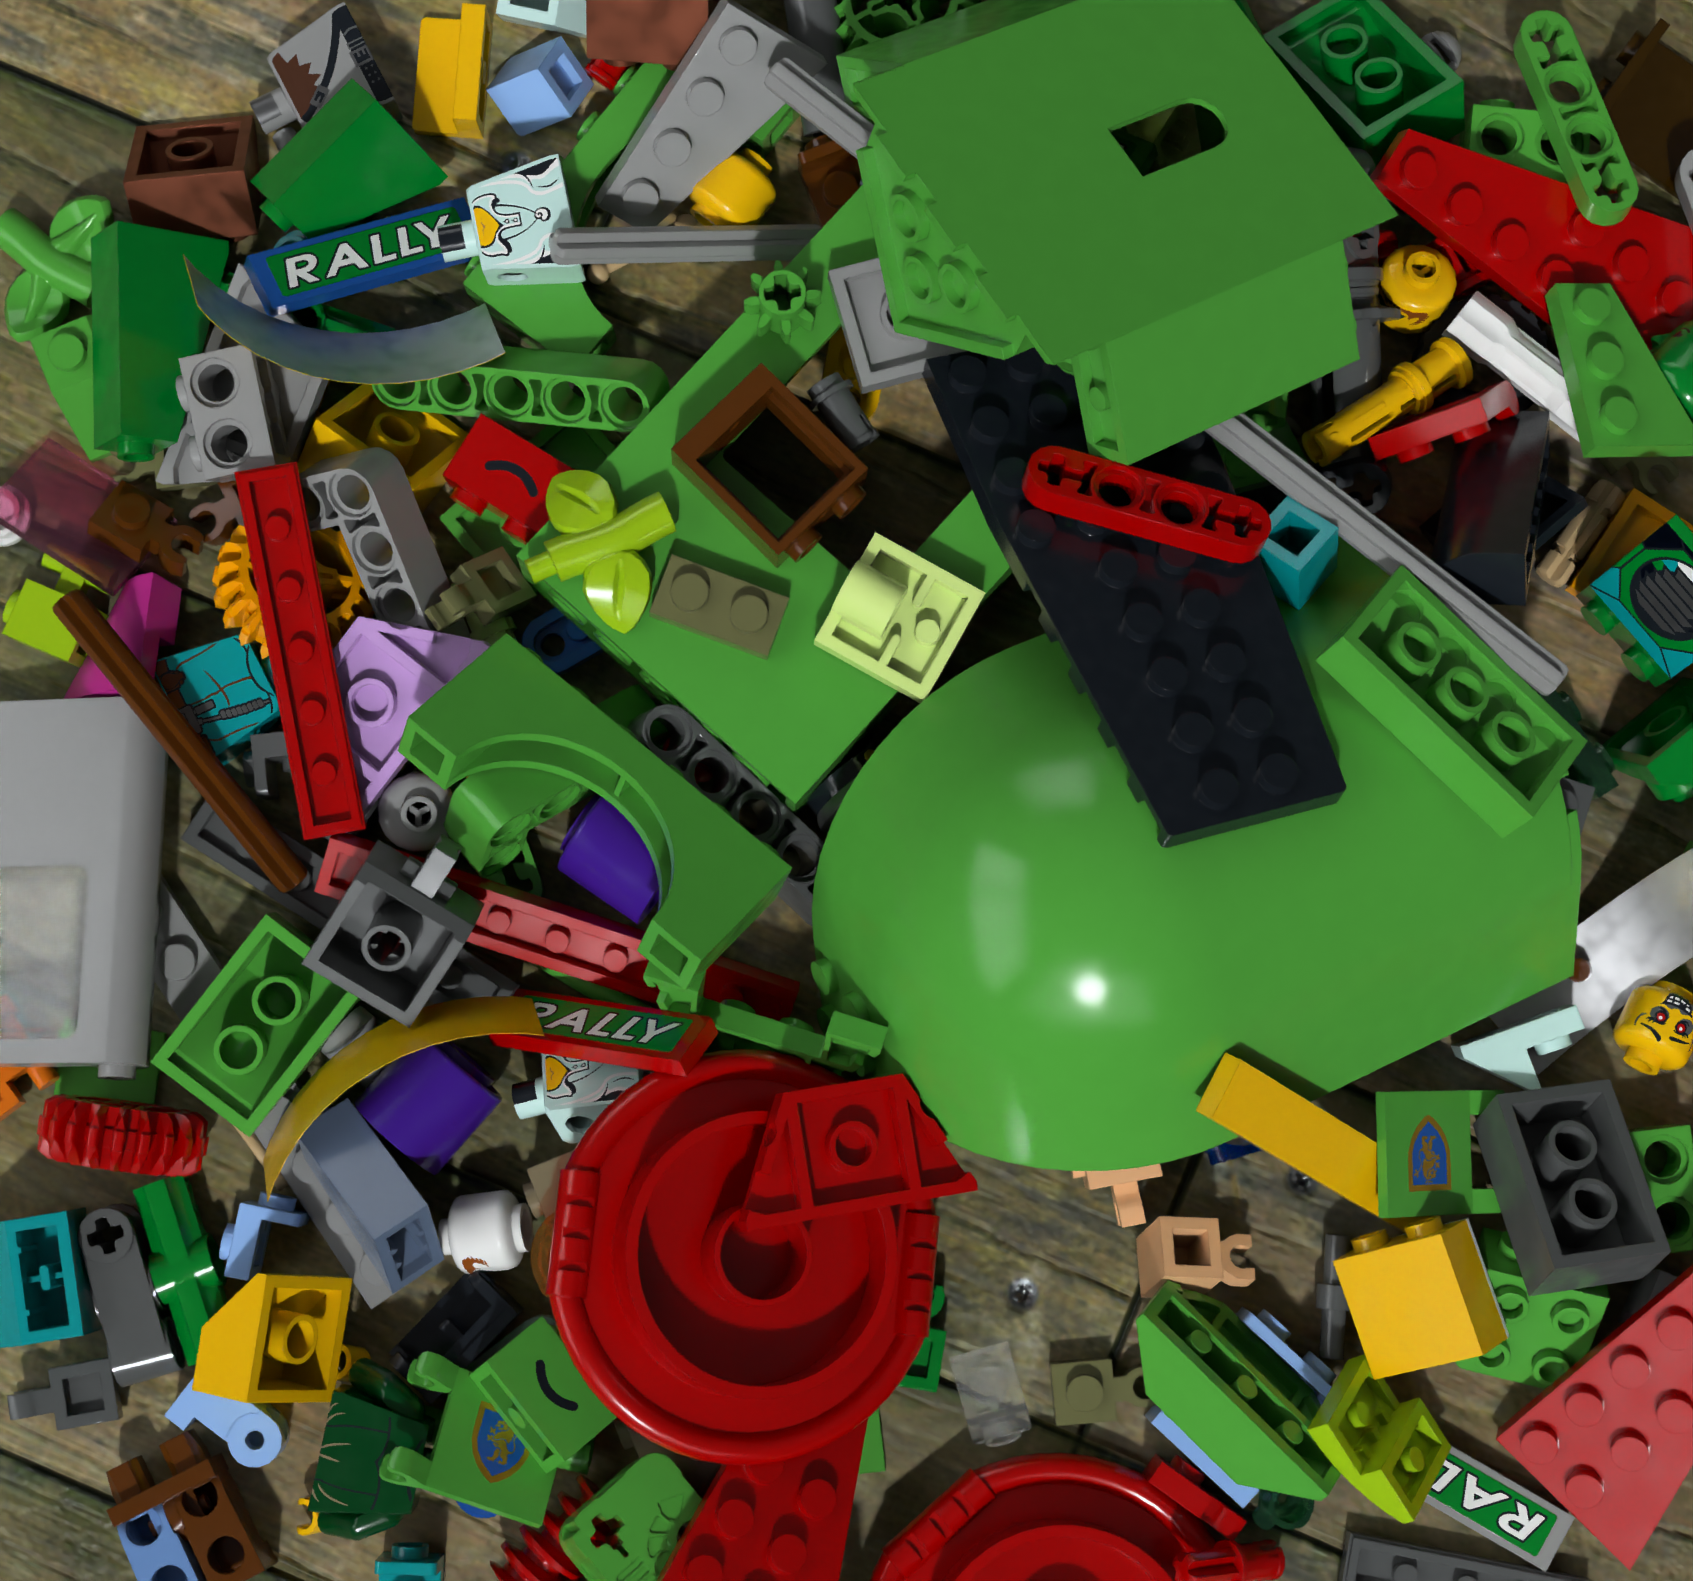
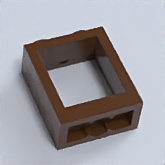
(727, 420)

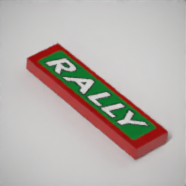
(614, 1033)

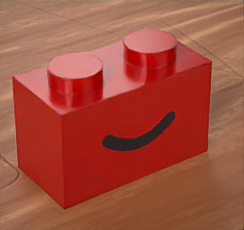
(504, 476)

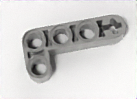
(383, 532)

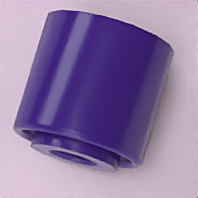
(610, 860)
(430, 1103)

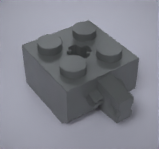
(400, 898)

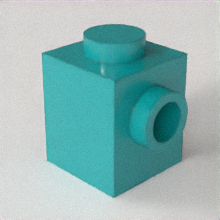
(1298, 552)

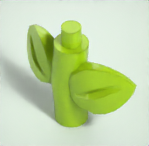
(602, 545)

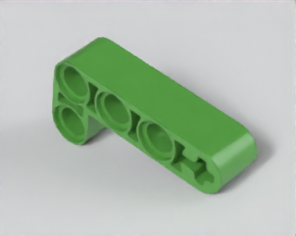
(500, 805)

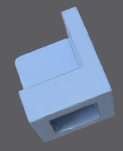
(540, 87)

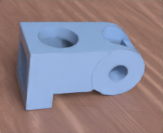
(253, 1430)

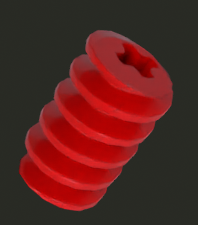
(543, 1556)

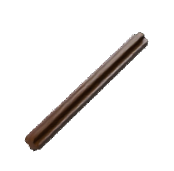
(180, 740)

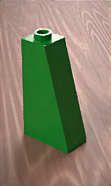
(139, 330)

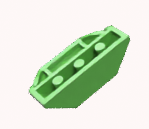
(1231, 1394)

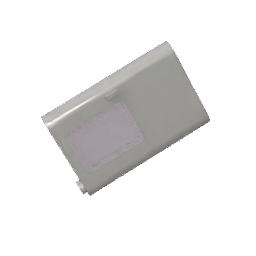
(79, 883)

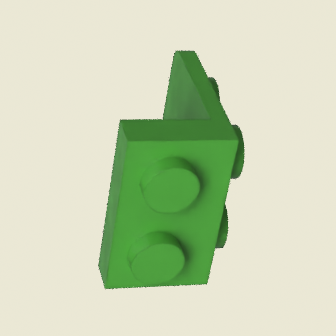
(1544, 1329)

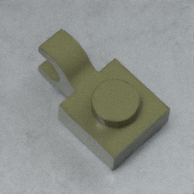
(485, 585)

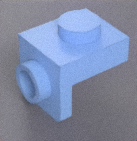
(246, 1240)

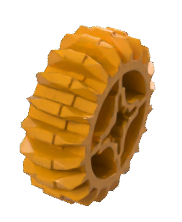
(337, 576)

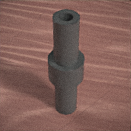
(1332, 1300)

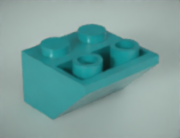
(44, 1280)

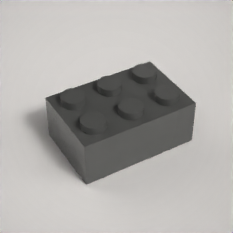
(1570, 1187)

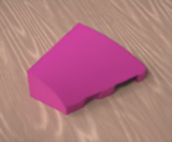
(144, 620)

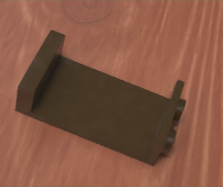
(1652, 106)

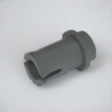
(842, 412)

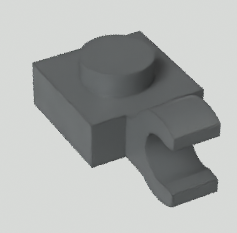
(77, 1396)

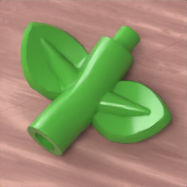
(54, 264)

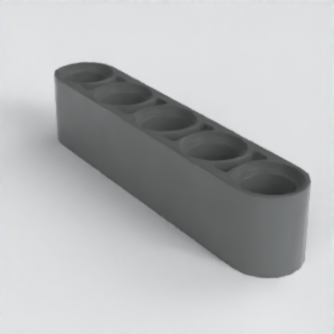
(733, 788)

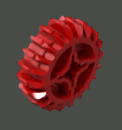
(122, 1135)

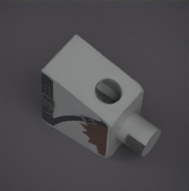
(316, 67)

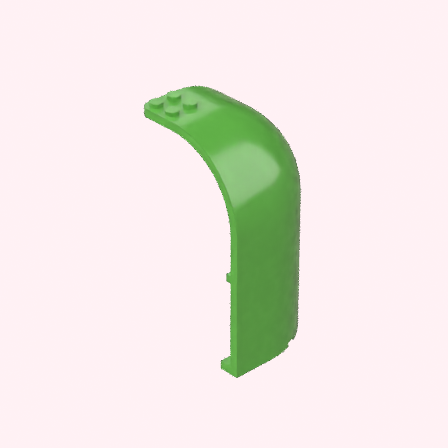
(1079, 982)

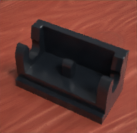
(458, 1325)

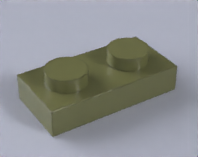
(719, 607)

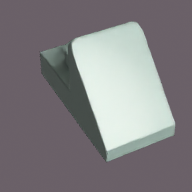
(1505, 1049)

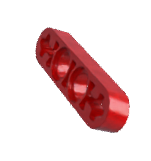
(1147, 495)

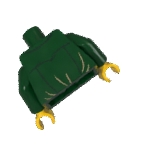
(359, 1431)

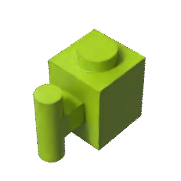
(32, 619)

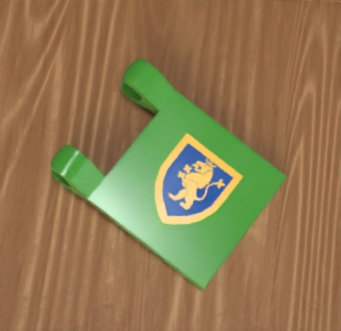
(1427, 1153)
(474, 1451)

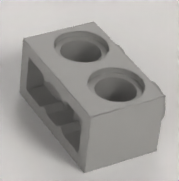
(249, 407)

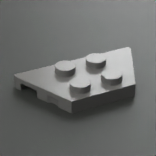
(296, 394)

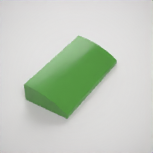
(1452, 702)

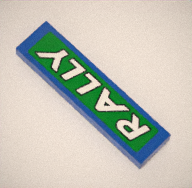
(353, 259)

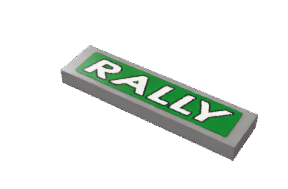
(1499, 1509)

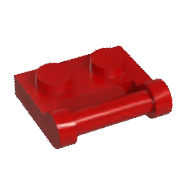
(1463, 419)

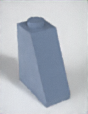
(372, 1195)

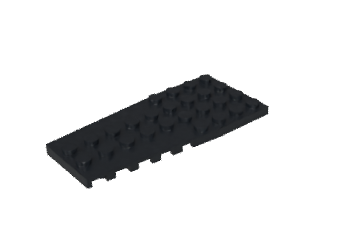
(1162, 639)

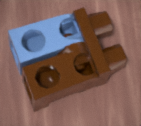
(188, 1523)

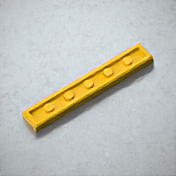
(1295, 1133)

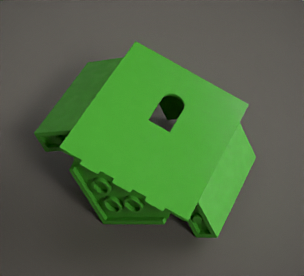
(1028, 226)

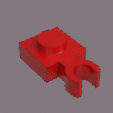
(1183, 1484)

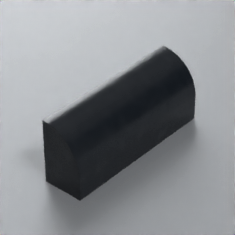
(1495, 508)

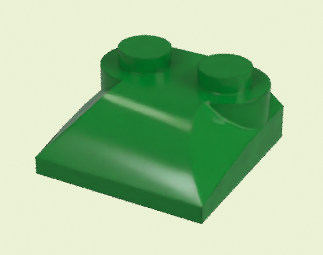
(1659, 744)

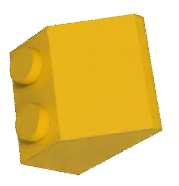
(418, 439)
(275, 1340)

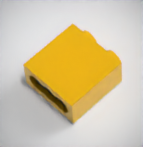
(1420, 1297)

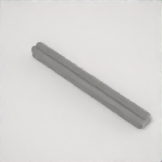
(679, 243)

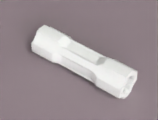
(1495, 340)

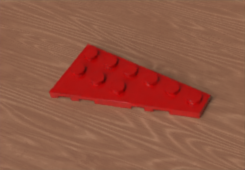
(1532, 235)
(1618, 1425)
(773, 1519)

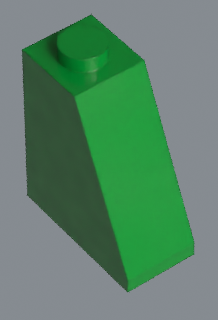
(344, 167)

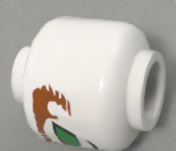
(486, 1231)

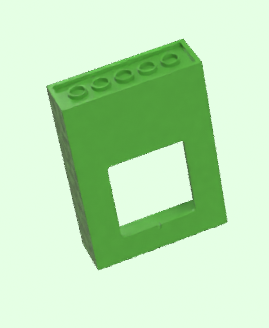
(802, 707)

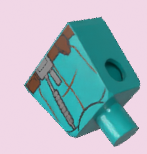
(222, 693)

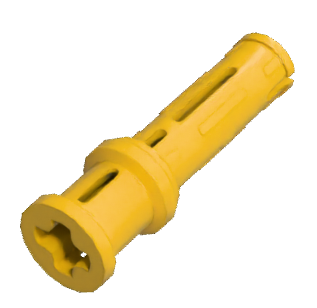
(1408, 390)

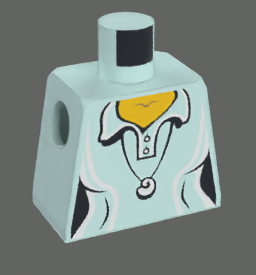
(513, 226)
(572, 1092)

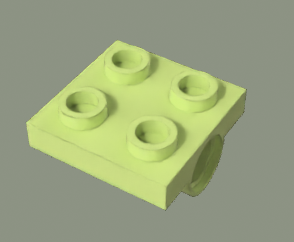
(898, 618)

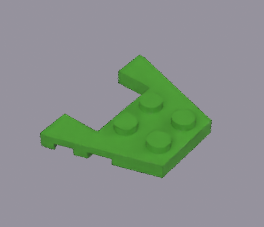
(740, 1027)

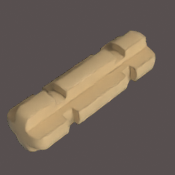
(1580, 534)

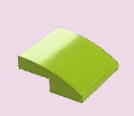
(1380, 1444)

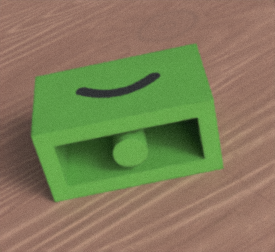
(542, 1395)

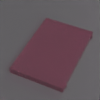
(51, 507)

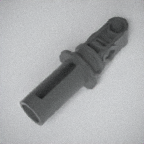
(1348, 384)

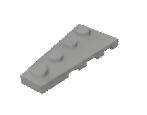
(702, 113)

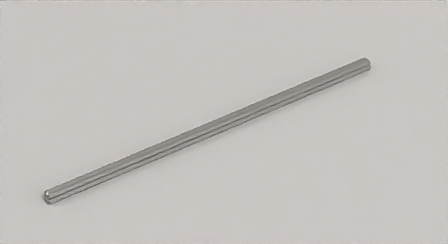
(1256, 446)

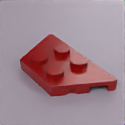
(848, 1153)

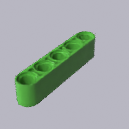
(548, 392)

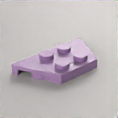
(383, 679)

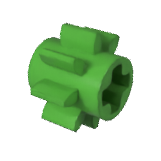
(788, 283)

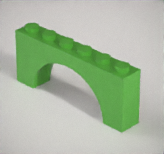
(562, 314)
(524, 715)

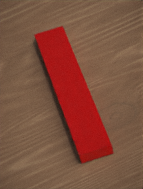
(300, 650)

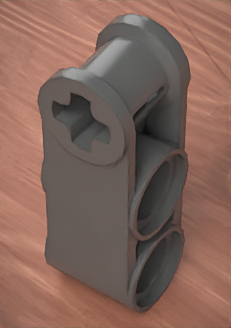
(134, 1319)

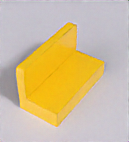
(453, 74)

